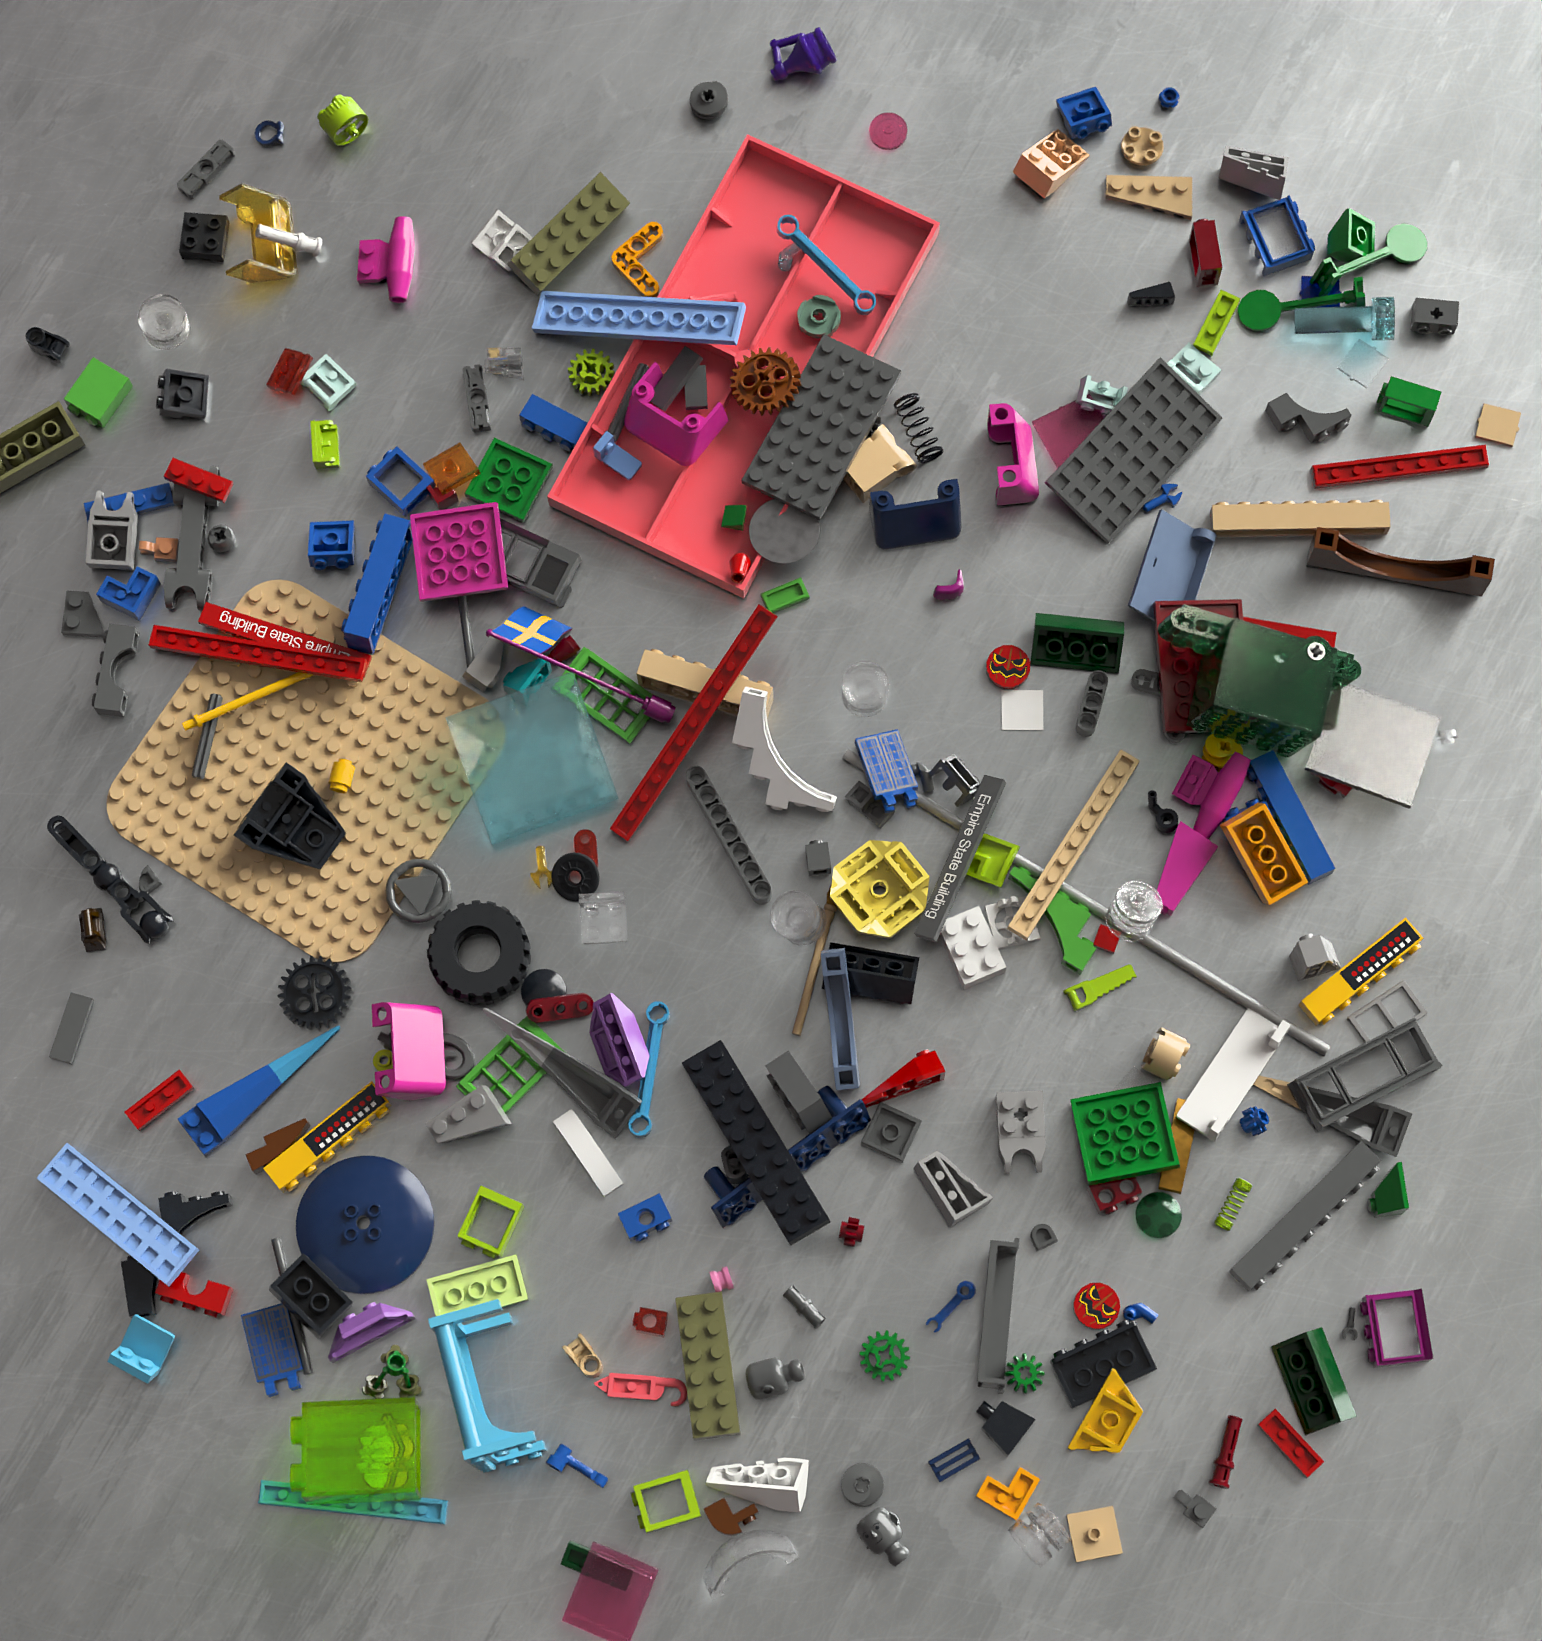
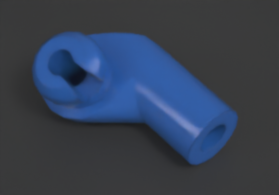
(1138, 1311)

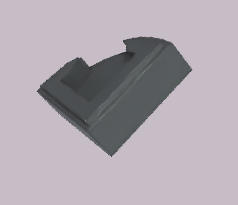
(148, 880)

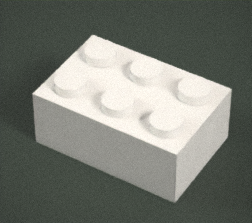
(971, 948)

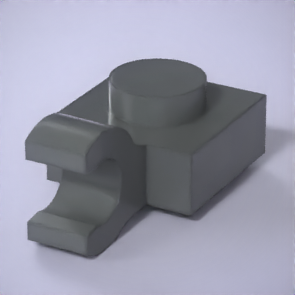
(1196, 1509)

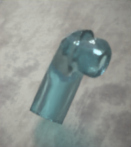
(786, 256)

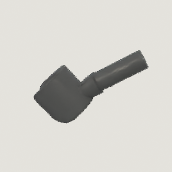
(1350, 1324)

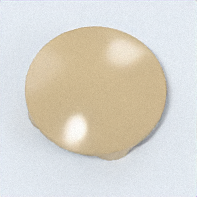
(1142, 145)

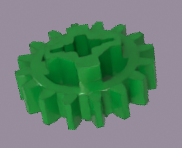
(875, 1350)

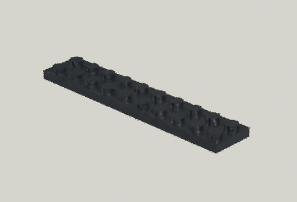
(756, 1143)

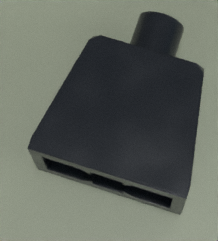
(1004, 1425)

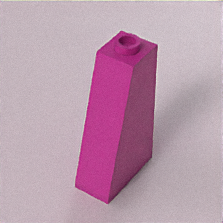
(1183, 865)

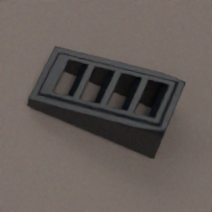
(1155, 295)

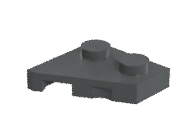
(80, 616)

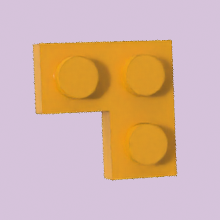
(1009, 1499)

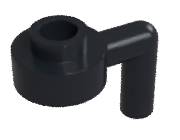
(1162, 814)

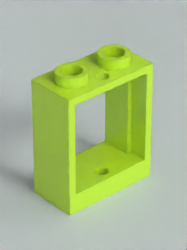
(500, 1200)
(643, 1519)

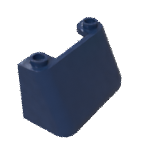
(917, 521)

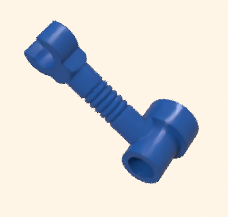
(956, 1300)
(562, 1458)

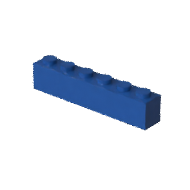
(1290, 816)

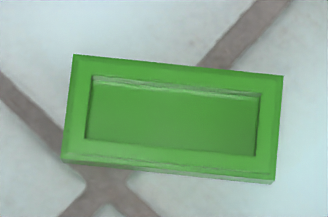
(785, 596)

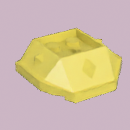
(886, 866)

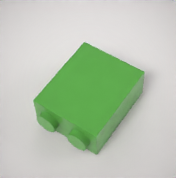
(97, 393)

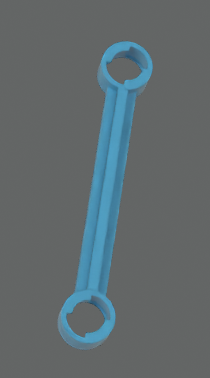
(826, 264)
(647, 1082)

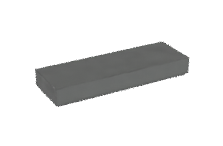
(675, 378)
(71, 1028)

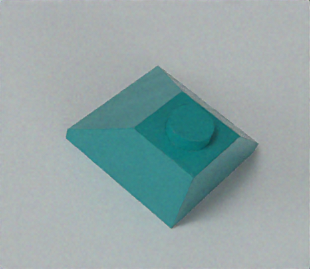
(527, 675)

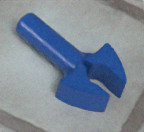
(1164, 498)

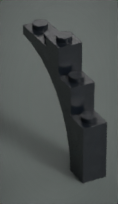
(180, 1215)

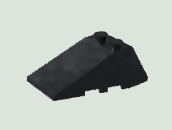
(291, 821)

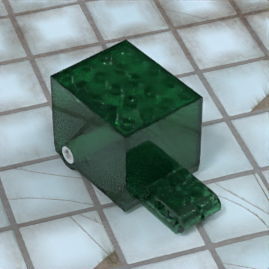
(1258, 680)

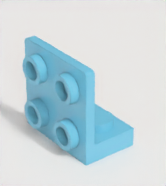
(142, 1349)

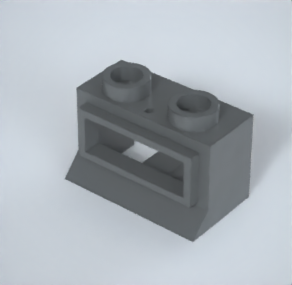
(958, 776)

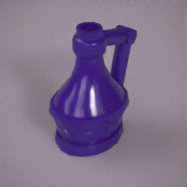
(810, 54)

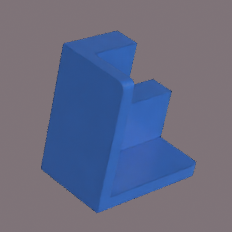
(130, 598)

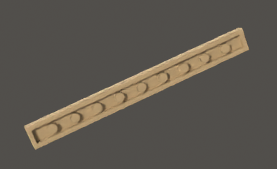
(1073, 845)

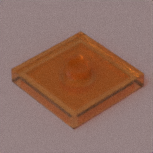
(451, 468)

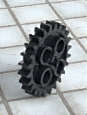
(294, 995)

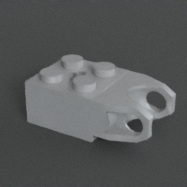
(113, 526)
(1024, 1135)

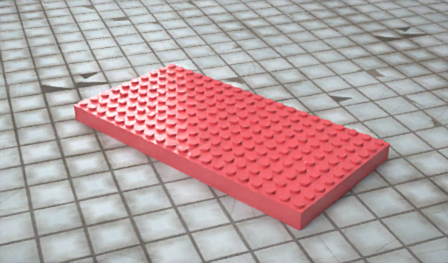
(736, 248)

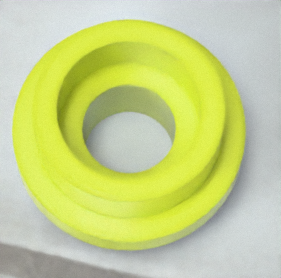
(377, 1057)

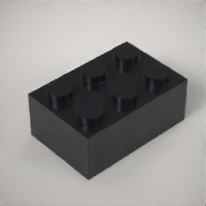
(310, 1296)

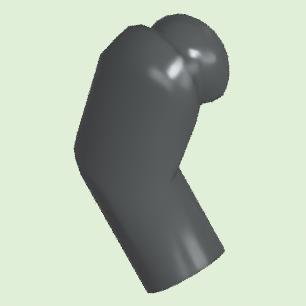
(923, 772)

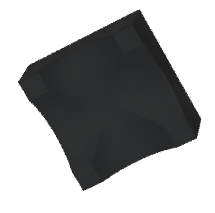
(204, 236)

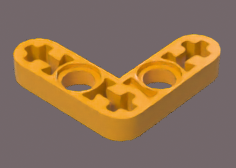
(632, 256)

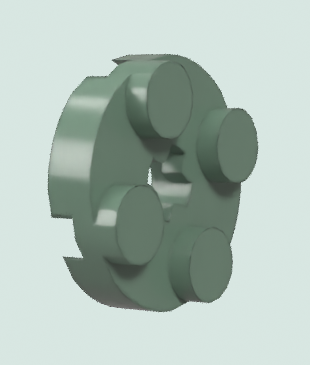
(814, 306)

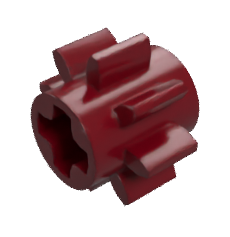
(851, 1231)

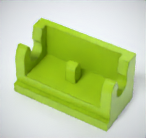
(324, 444)

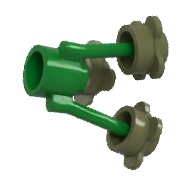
(395, 1366)

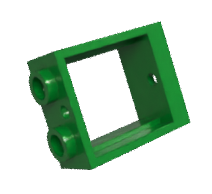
(1408, 401)

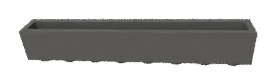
(1305, 1216)

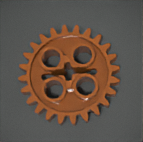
(765, 381)

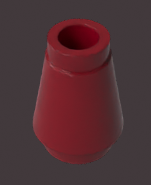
(564, 649)

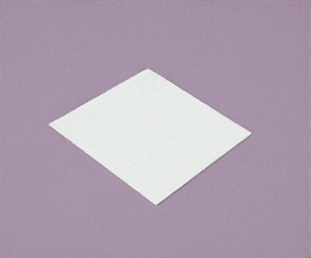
(1022, 709)

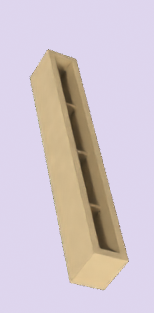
(1299, 518)

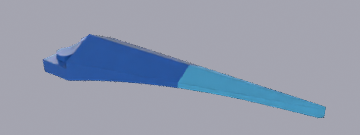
(224, 1112)

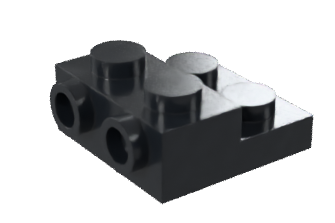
(182, 394)

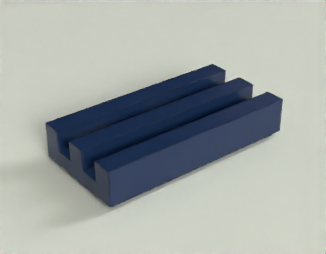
(936, 1470)

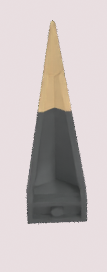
(1374, 1124)

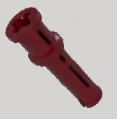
(1224, 1463)

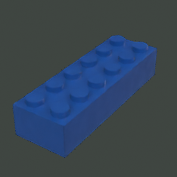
(377, 584)

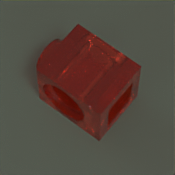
(661, 1321)

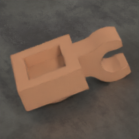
(163, 550)

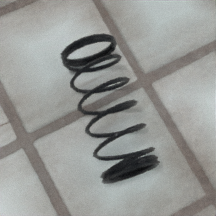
(916, 397)

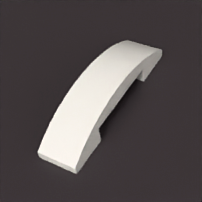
(588, 1152)

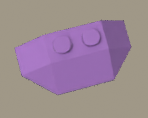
(618, 1041)
(366, 1328)

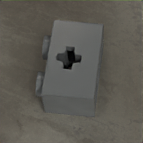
(1445, 314)

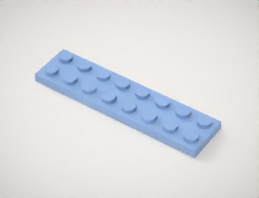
(118, 1214)

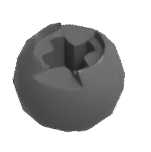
(222, 545)

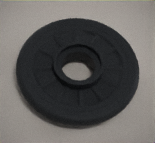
(561, 876)

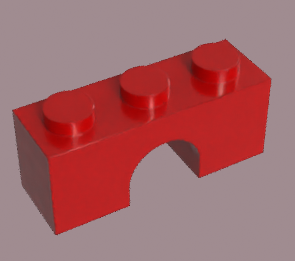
(212, 1299)

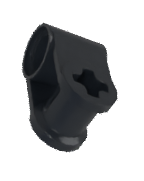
(50, 345)

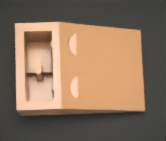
(1050, 163)

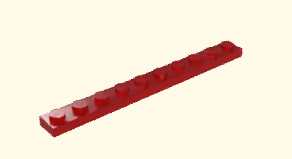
(258, 653)

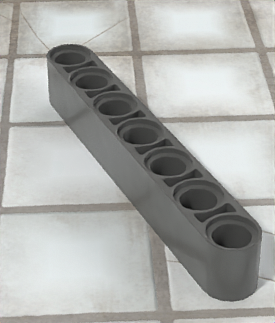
(727, 824)

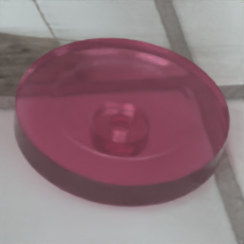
(888, 131)

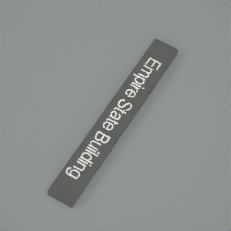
(960, 858)

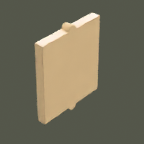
(1498, 425)

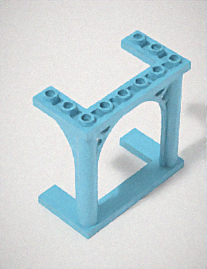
(482, 1441)

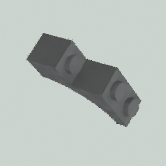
(1316, 426)

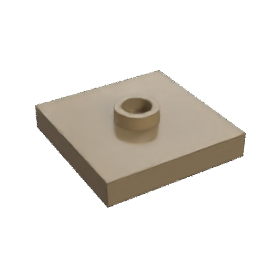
(1094, 1534)

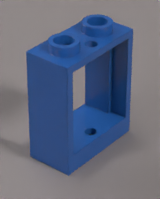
(415, 496)

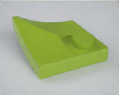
(992, 860)

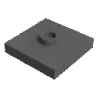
(891, 1132)

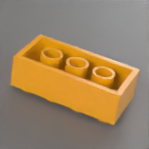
(1264, 853)

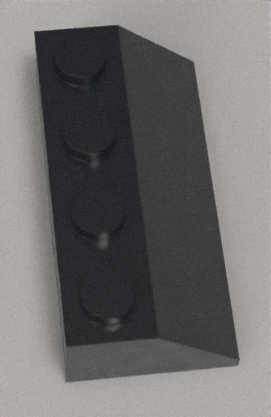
(879, 973)

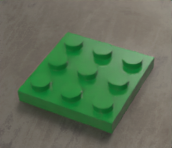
(510, 479)

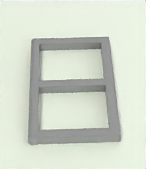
(1377, 1001)

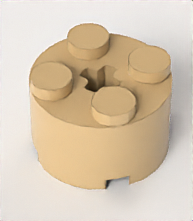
(1164, 1054)

